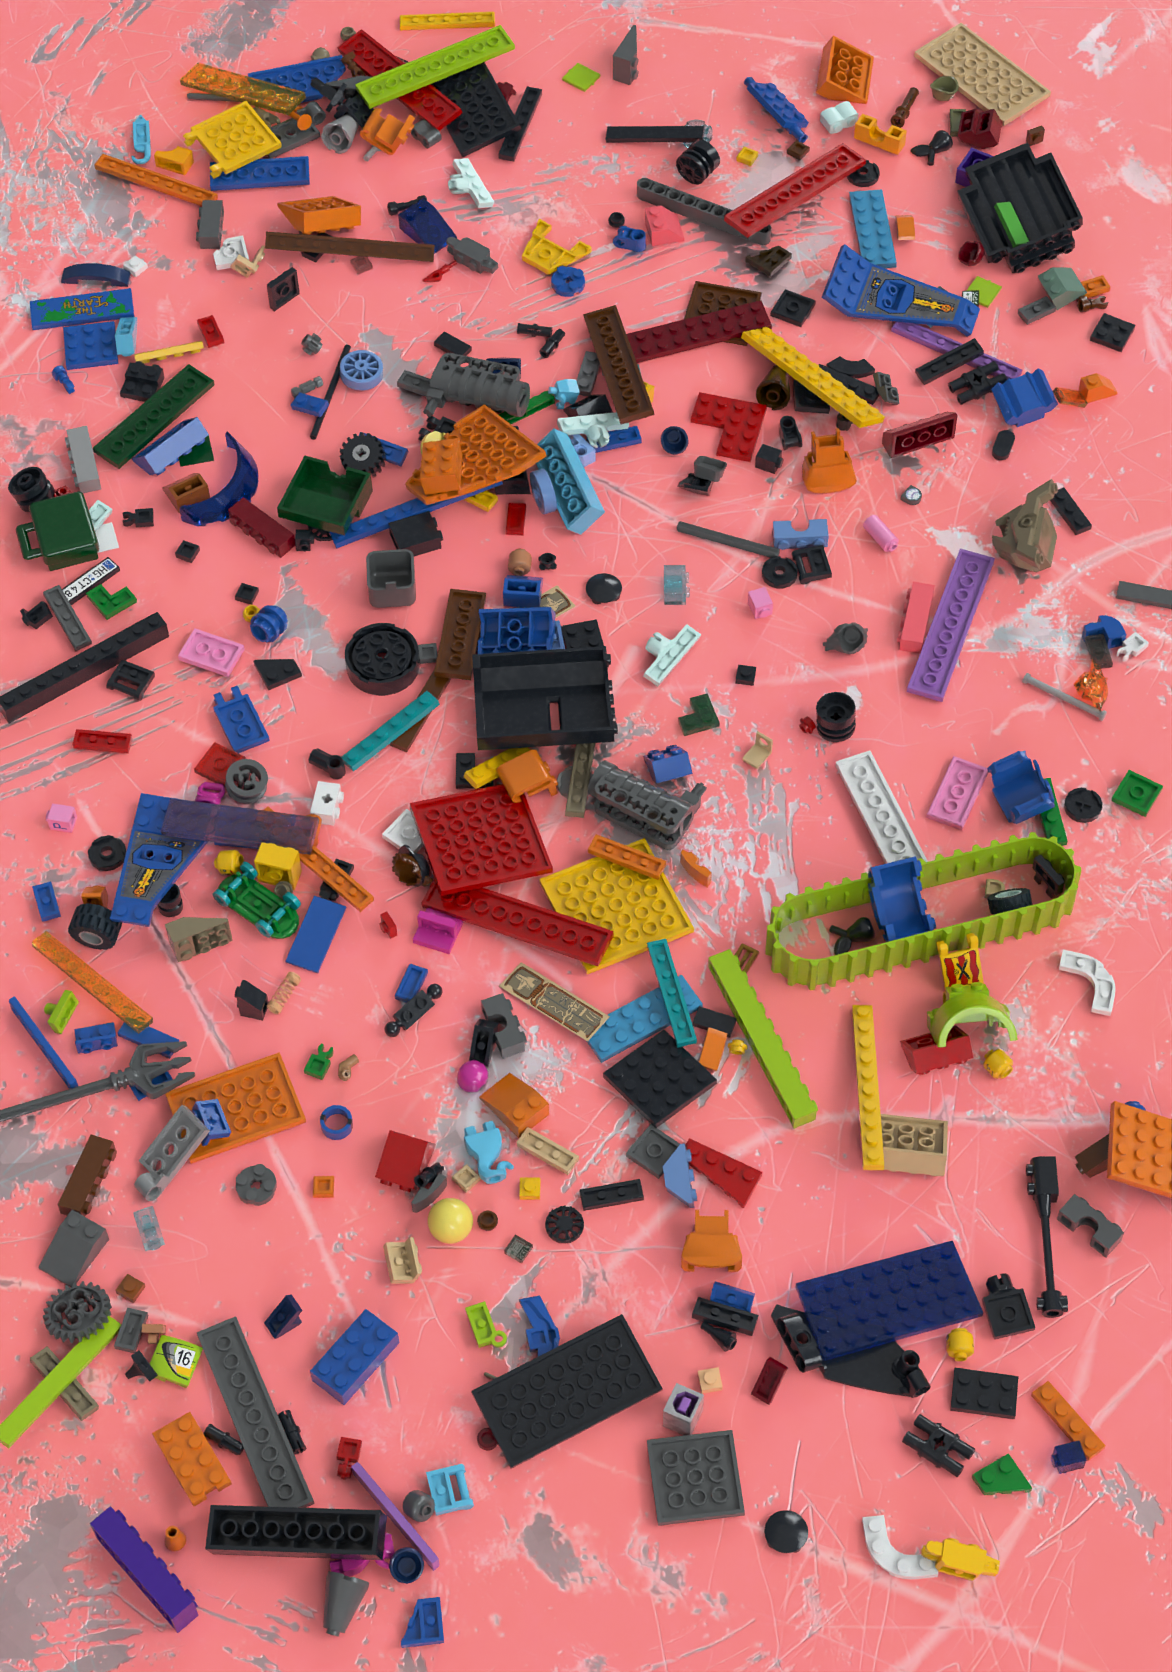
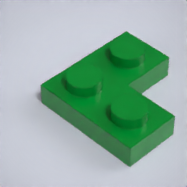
(112, 604)

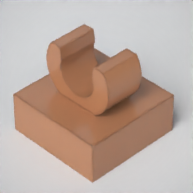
(153, 1332)

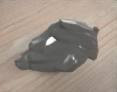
(847, 638)

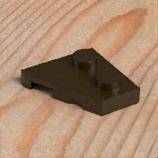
(769, 260)

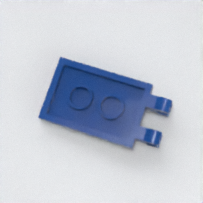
(240, 721)

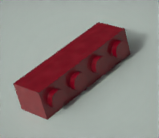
(261, 527)

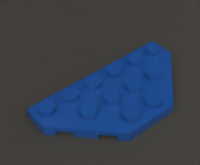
(300, 75)

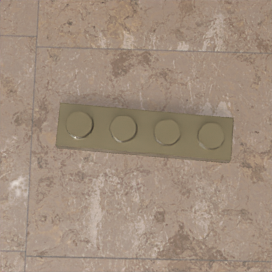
(74, 1395)

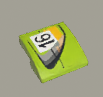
(175, 1360)

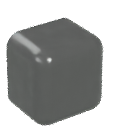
(391, 578)

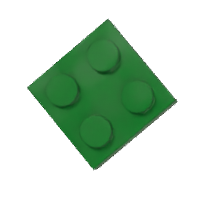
(1137, 793)

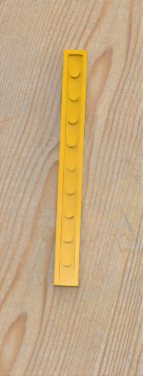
(867, 1088)

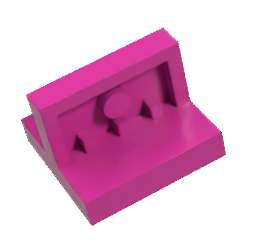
(437, 930)

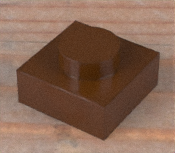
(1035, 135)

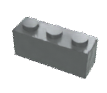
(210, 224)

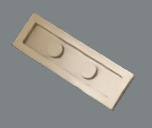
(547, 1151)

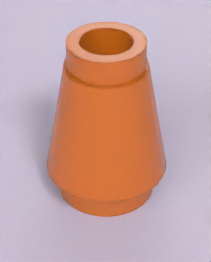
(174, 1539)

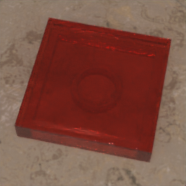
(216, 763)

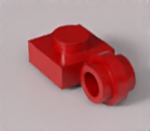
(348, 1451)

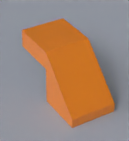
(905, 227)

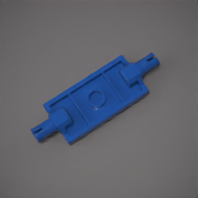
(778, 107)

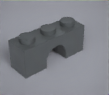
(510, 1039)
(1079, 1212)

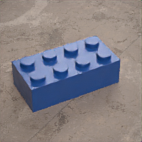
(354, 1356)

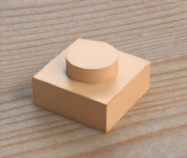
(710, 1380)

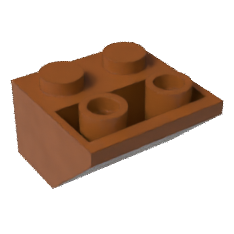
(187, 491)

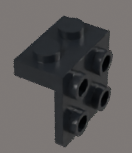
(356, 108)

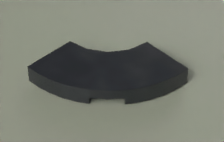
(852, 368)

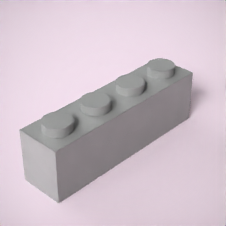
(83, 458)

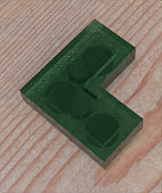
(702, 718)

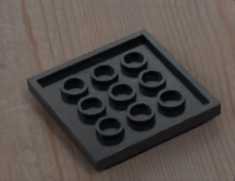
(659, 1078)

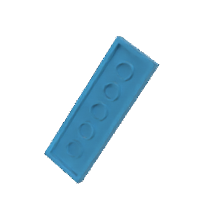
(872, 227)
(637, 1022)

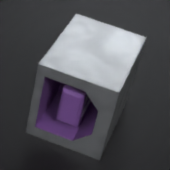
(683, 1410)

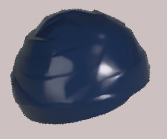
(674, 440)
(406, 1565)

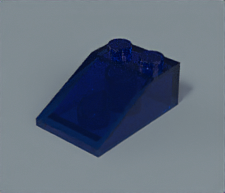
(425, 225)

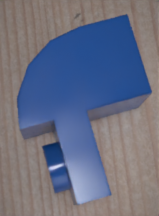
(1110, 627)

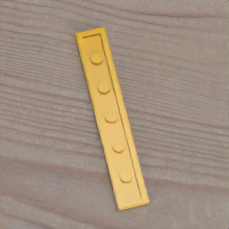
(447, 21)

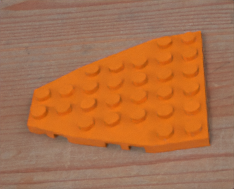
(490, 452)

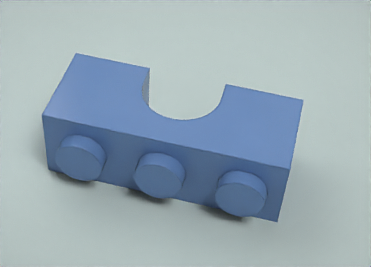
(787, 538)

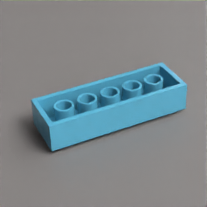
(572, 487)

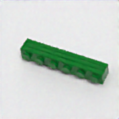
(535, 404)

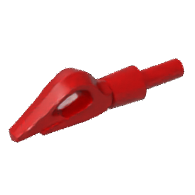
(436, 276)

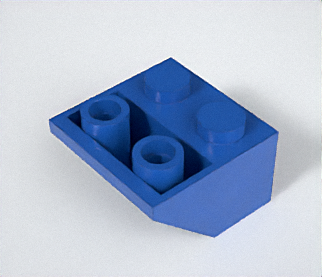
(522, 591)
(668, 763)

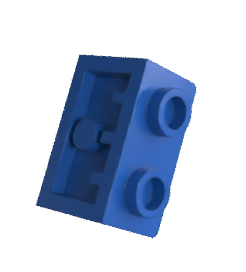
(96, 1038)
(212, 1116)

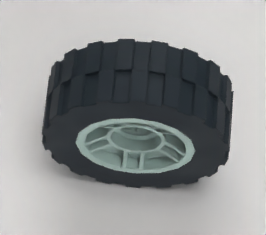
(1009, 900)

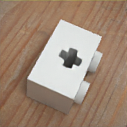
(327, 802)

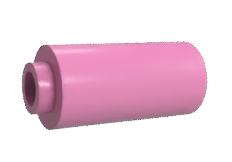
(881, 533)

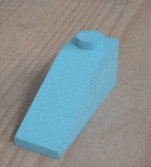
(126, 336)

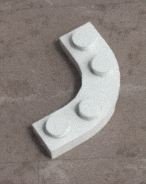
(1096, 973)
(890, 1559)

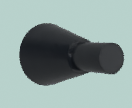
(724, 1338)

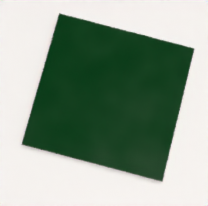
(199, 454)

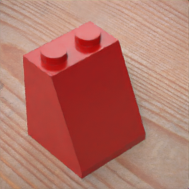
(403, 1160)

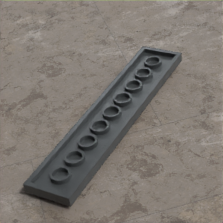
(254, 1416)

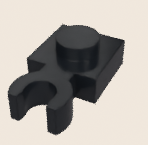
(140, 518)

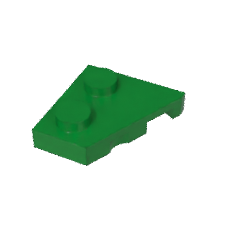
(1001, 1477)

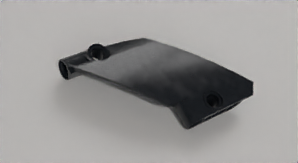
(873, 1369)

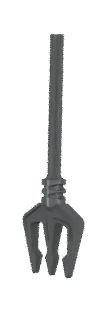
(138, 1075)

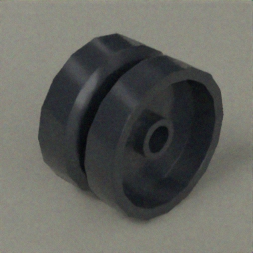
(30, 486)

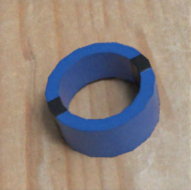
(336, 1134)

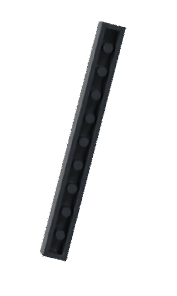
(83, 667)

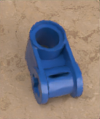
(632, 239)

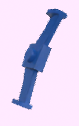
(543, 1334)

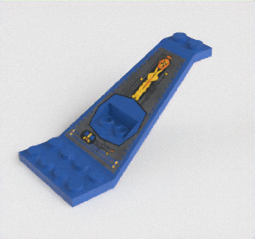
(880, 294)
(146, 878)

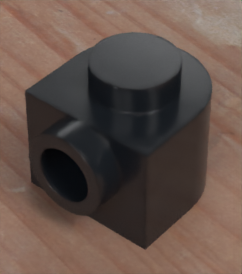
(304, 539)

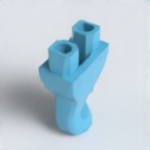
(486, 1149)

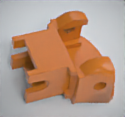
(832, 465)
(711, 1245)

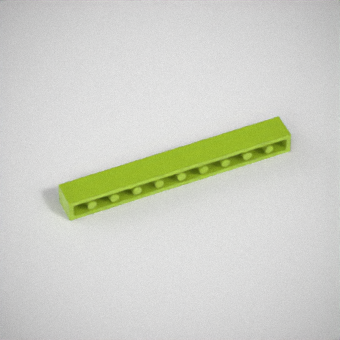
(762, 1038)

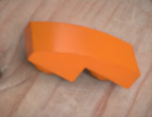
(691, 864)
(712, 1048)

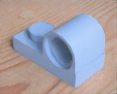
(584, 450)

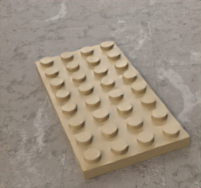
(982, 73)

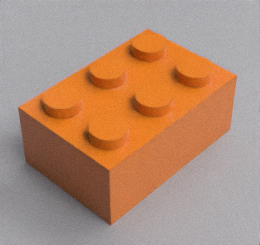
(441, 466)

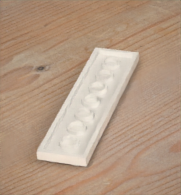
(878, 808)

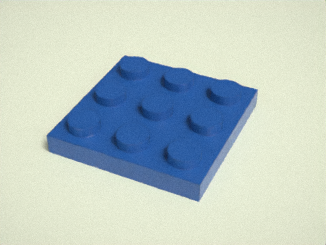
(90, 345)

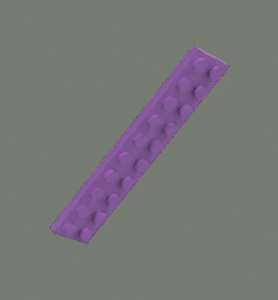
(950, 625)

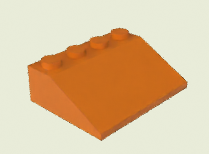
(844, 72)
(321, 214)

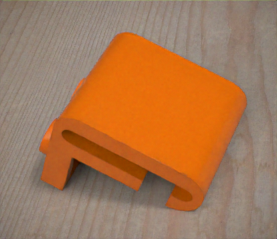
(386, 133)
(528, 775)

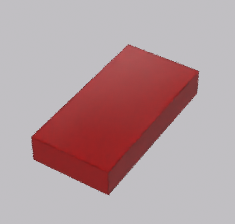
(516, 519)

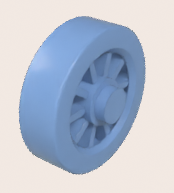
(361, 370)
(543, 491)

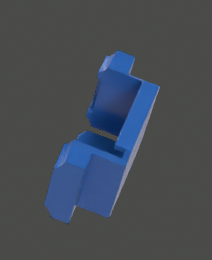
(1020, 788)

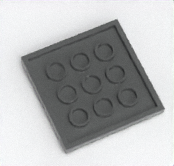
(695, 1477)

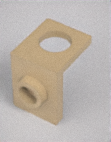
(759, 751)

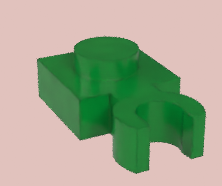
(319, 1064)

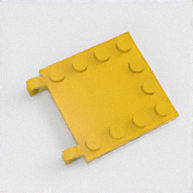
(233, 138)

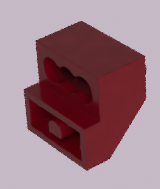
(980, 128)

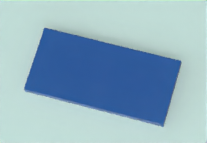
(316, 934)

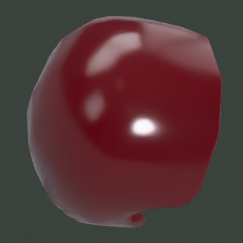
(971, 253)

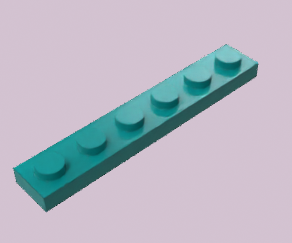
(390, 731)
(671, 993)

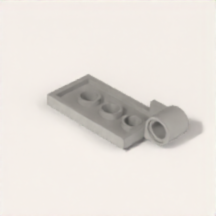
(154, 1183)

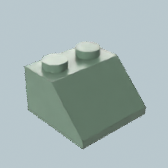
(1061, 286)

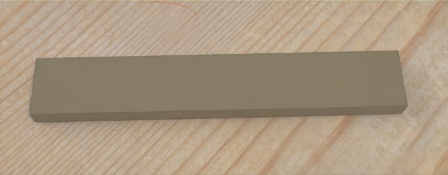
(580, 780)

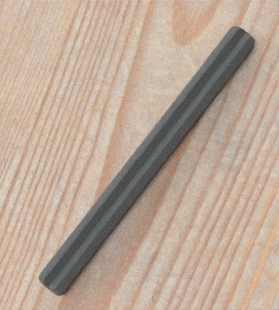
(726, 539)

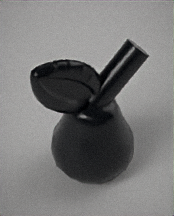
(940, 142)
(858, 932)

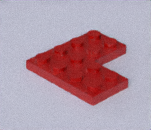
(737, 418)

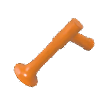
(303, 121)

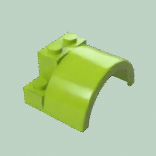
(968, 1005)

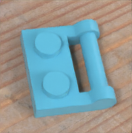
(442, 1490)

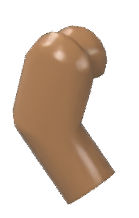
(344, 1070)

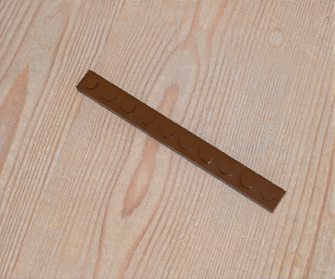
(349, 246)

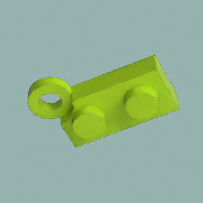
(483, 1326)

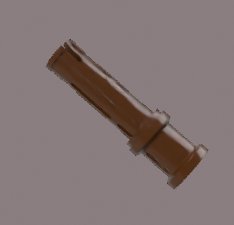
(912, 94)

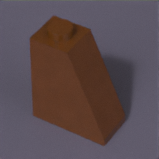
(1094, 1158)

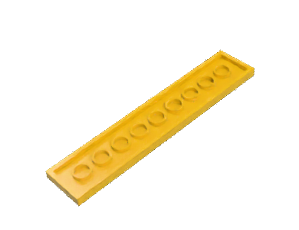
(813, 377)

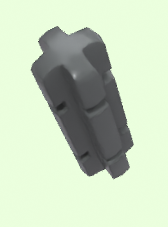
(307, 386)

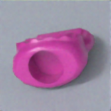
(210, 797)

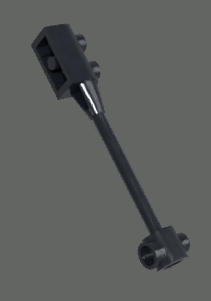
(1046, 1191)

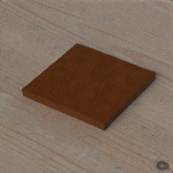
(713, 297)

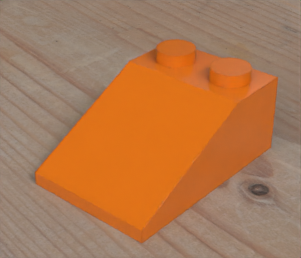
(515, 1104)

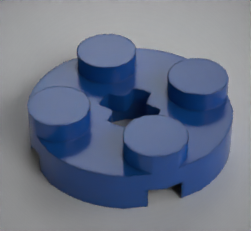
(564, 274)

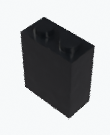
(416, 533)

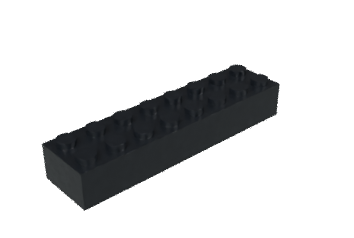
(296, 1532)

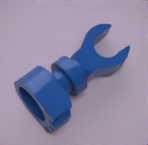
(59, 373)

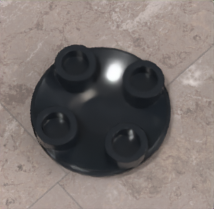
(603, 588)
(786, 1532)

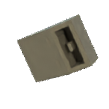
(197, 935)

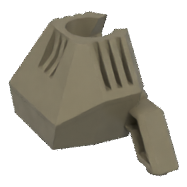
(1029, 531)

